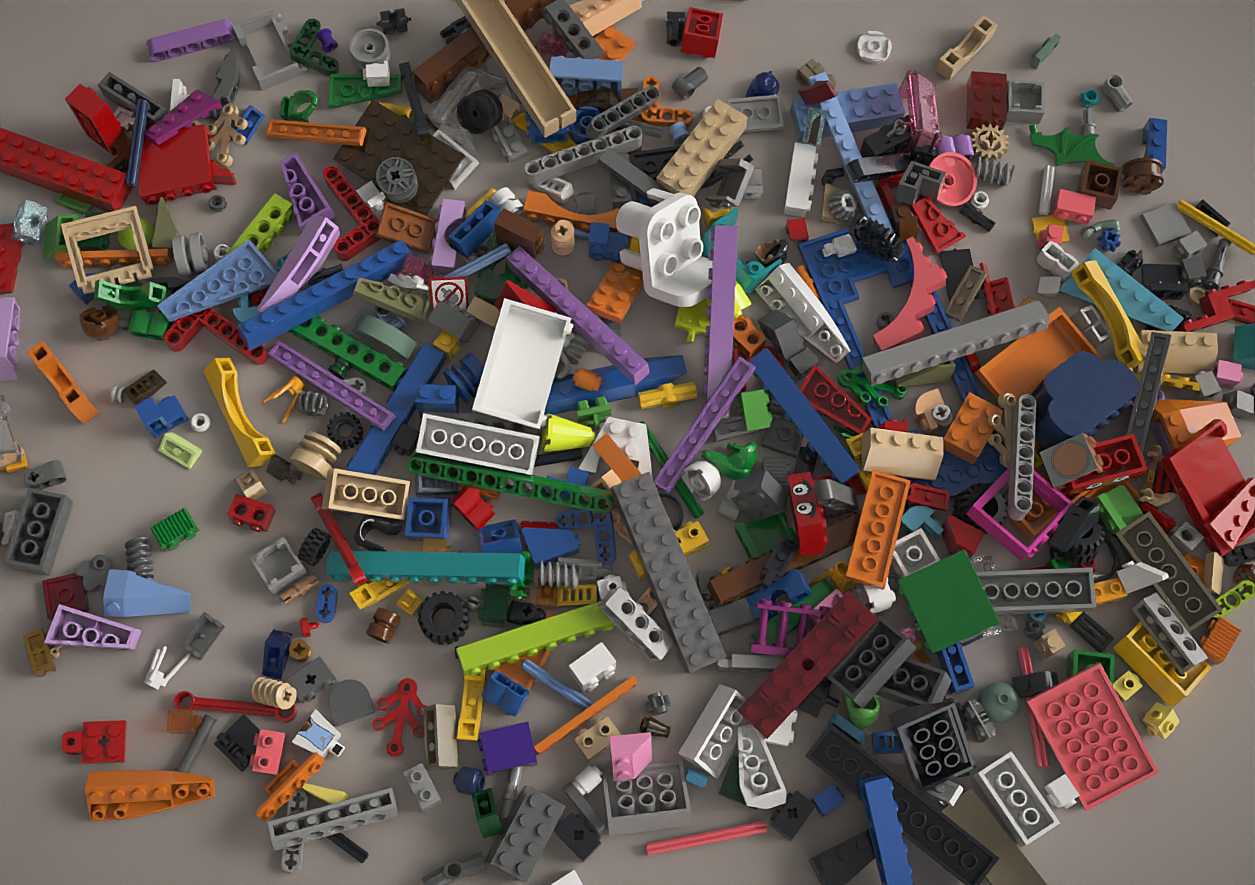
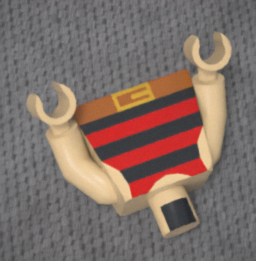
(1156, 485)

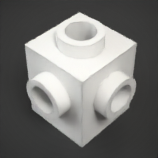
(609, 582)

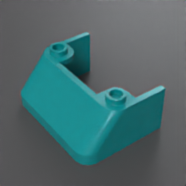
(747, 276)

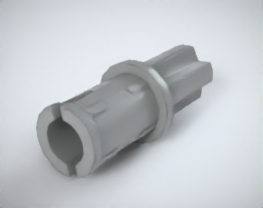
(1088, 122)

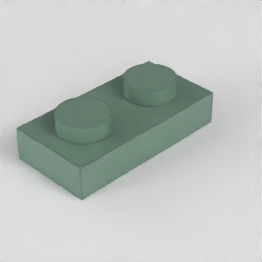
(1048, 47)

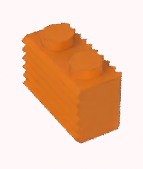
(1218, 639)

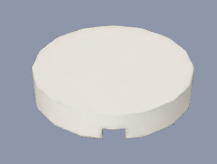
(873, 47)

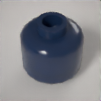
(469, 780)

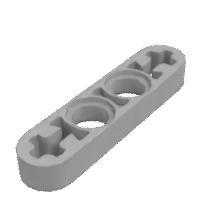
(298, 858)

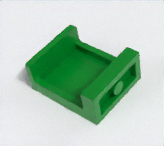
(763, 534)

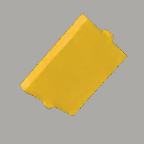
(1041, 223)

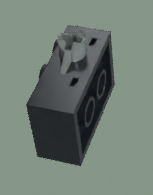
(888, 140)

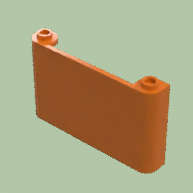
(1033, 357)

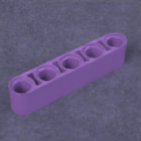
(191, 40)

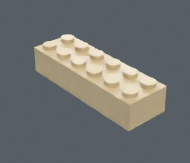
(703, 149)

